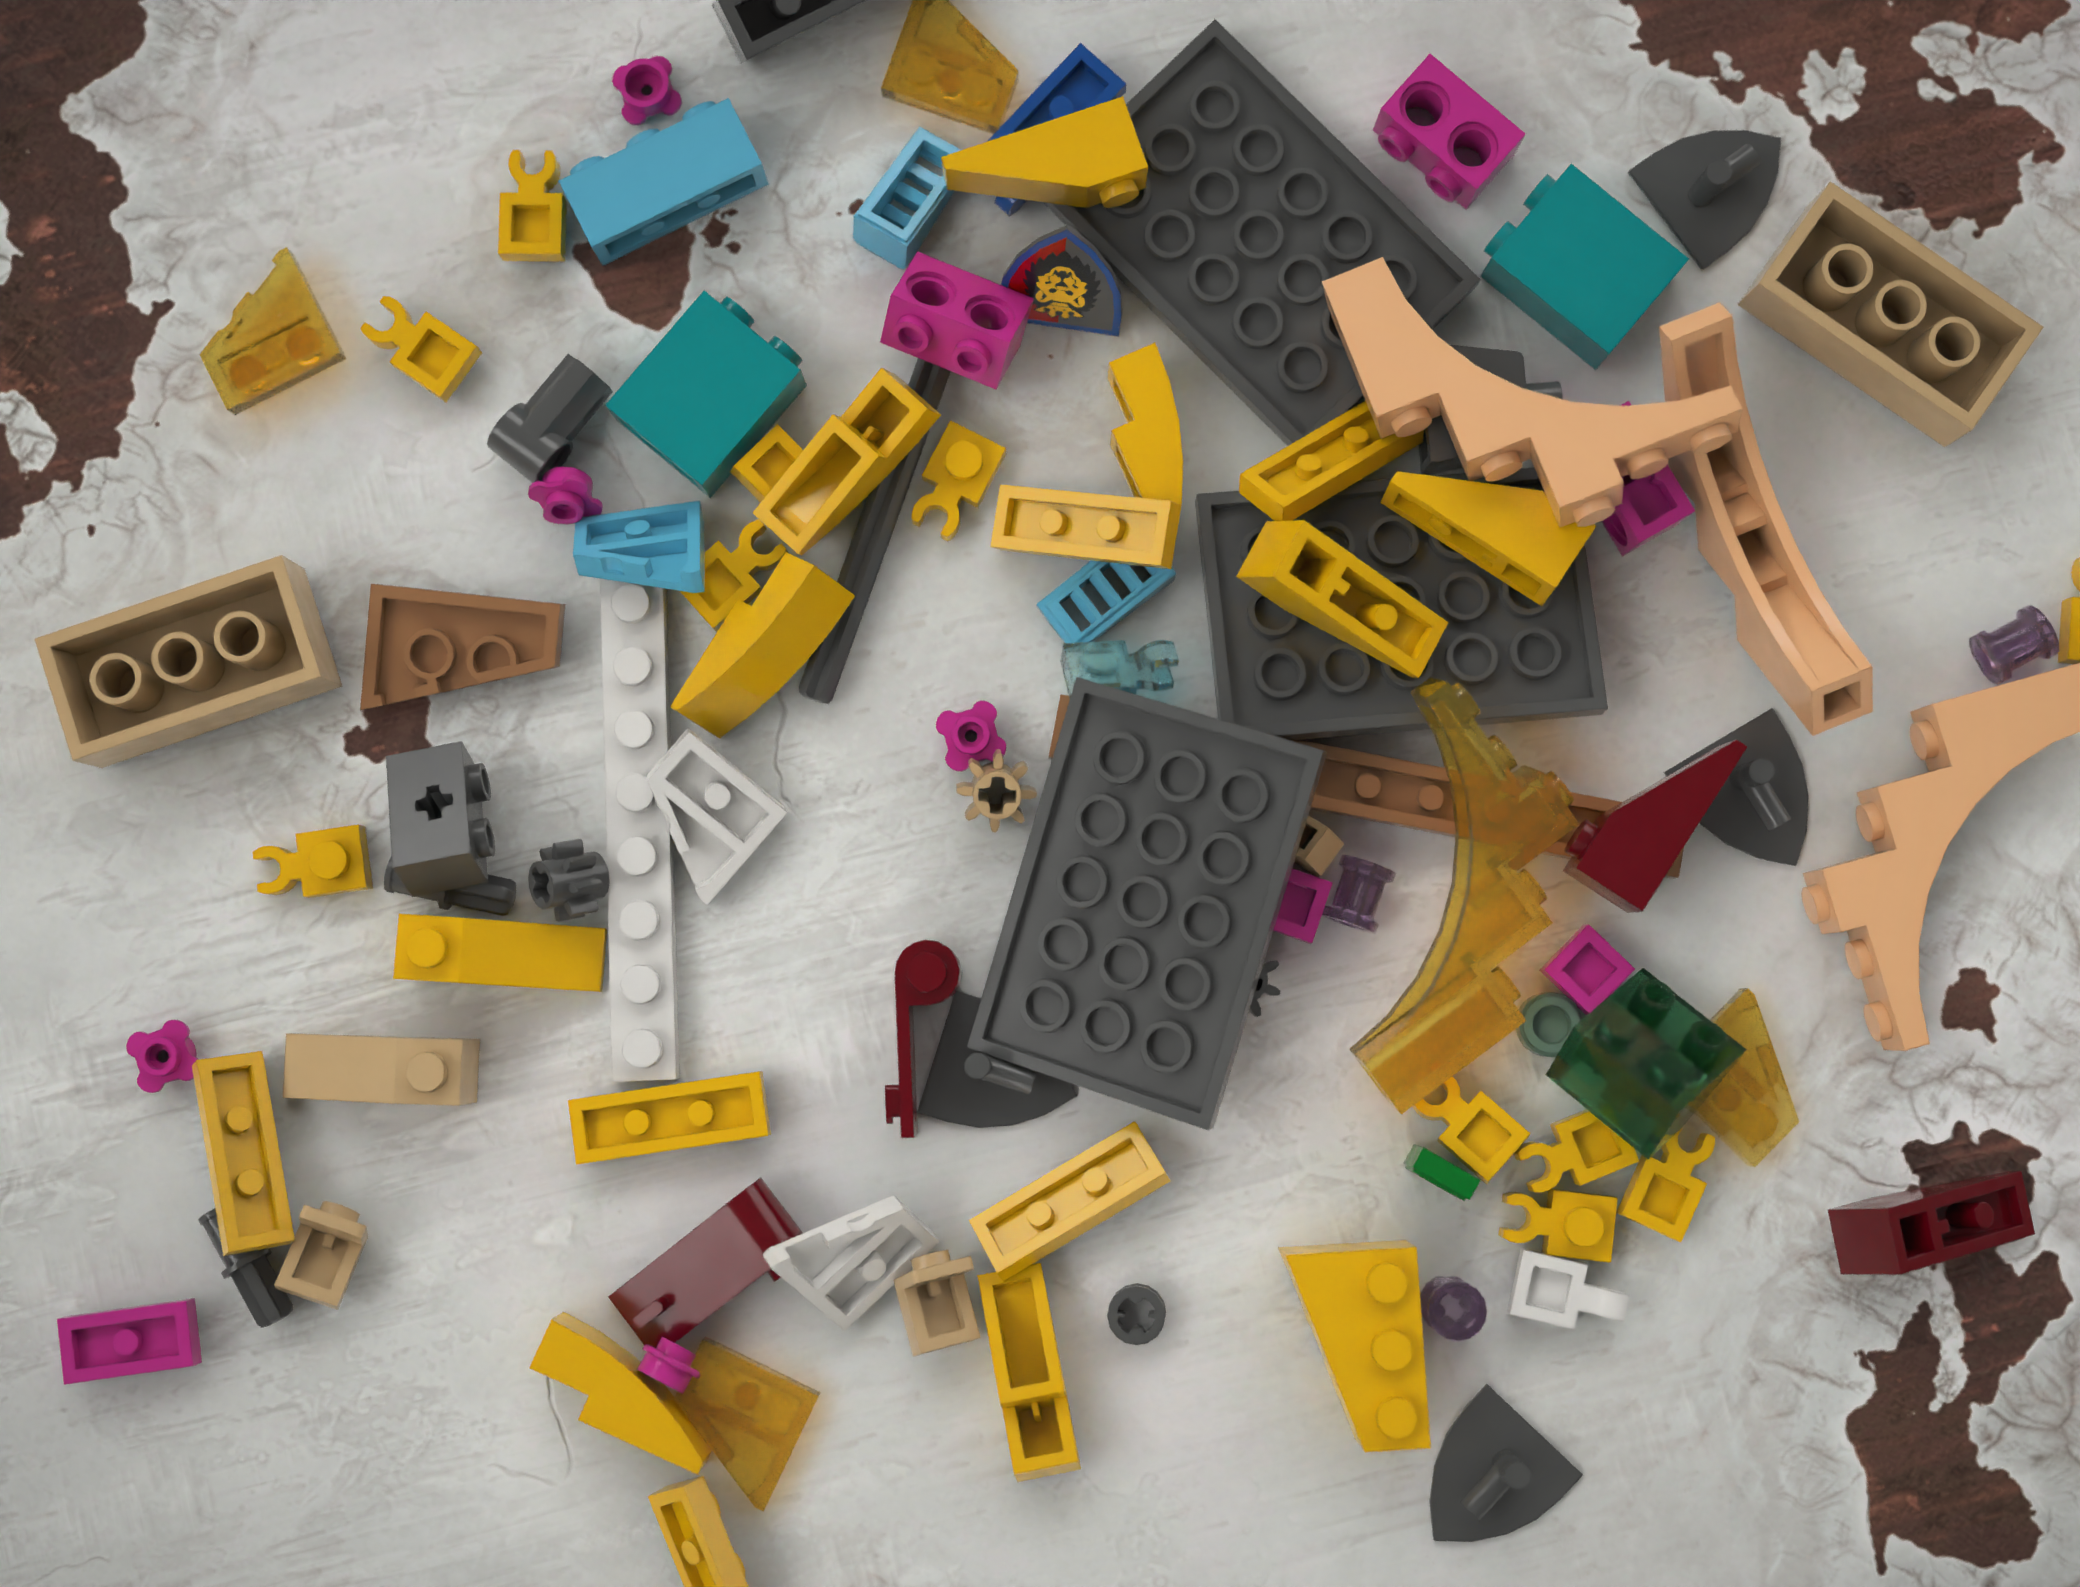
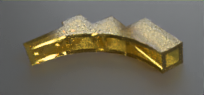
(1501, 824)

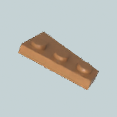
(452, 641)

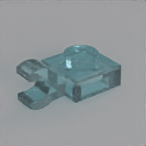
(1112, 665)

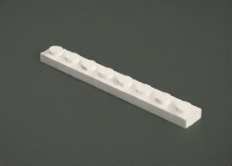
(637, 834)

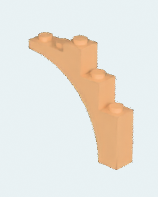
(1496, 425)
(1749, 544)
(1911, 822)

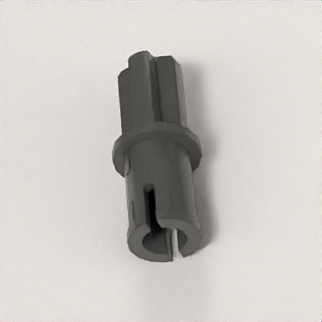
(492, 897)
(252, 1277)

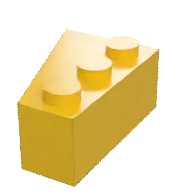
(1370, 1334)

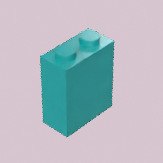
(1581, 264)
(708, 391)

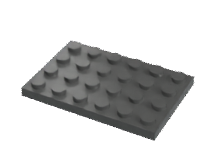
(1244, 225)
(1309, 685)
(1146, 901)

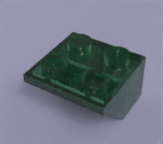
(1644, 1062)

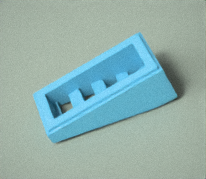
(888, 229)
(1120, 608)

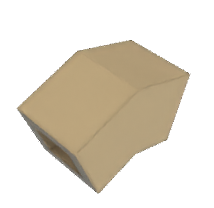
(1320, 849)

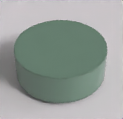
(1547, 1023)

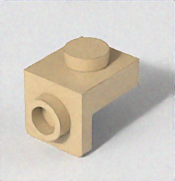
(323, 1254)
(937, 1303)

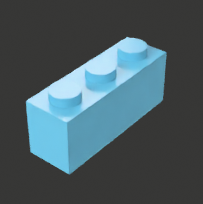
(664, 180)

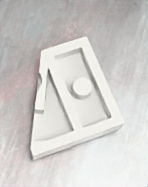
(711, 811)
(852, 1258)

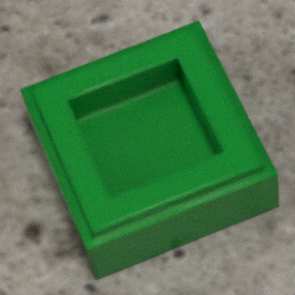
(1441, 1173)

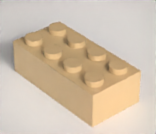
(1890, 315)
(188, 662)

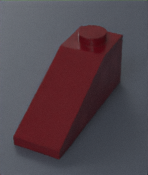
(1639, 840)
(1930, 1224)

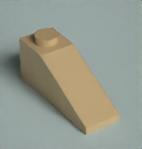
(381, 1069)

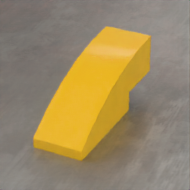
(1151, 439)
(846, 461)
(762, 645)
(1029, 1374)
(620, 1396)

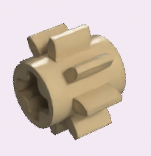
(1009, 801)

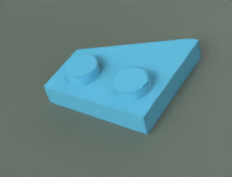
(645, 547)

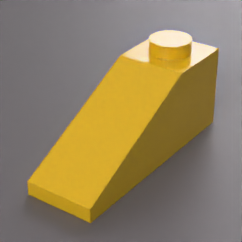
(1064, 161)
(1492, 525)
(1341, 595)
(499, 953)

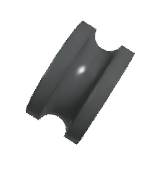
(1137, 1334)

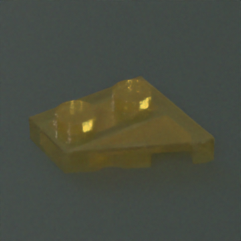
(949, 68)
(271, 339)
(1752, 1102)
(746, 1416)

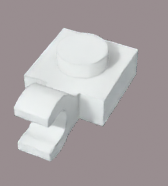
(1555, 1290)

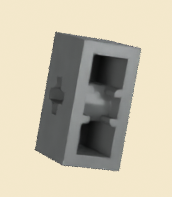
(438, 819)

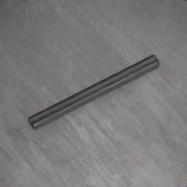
(868, 550)

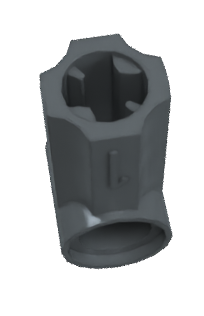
(540, 432)

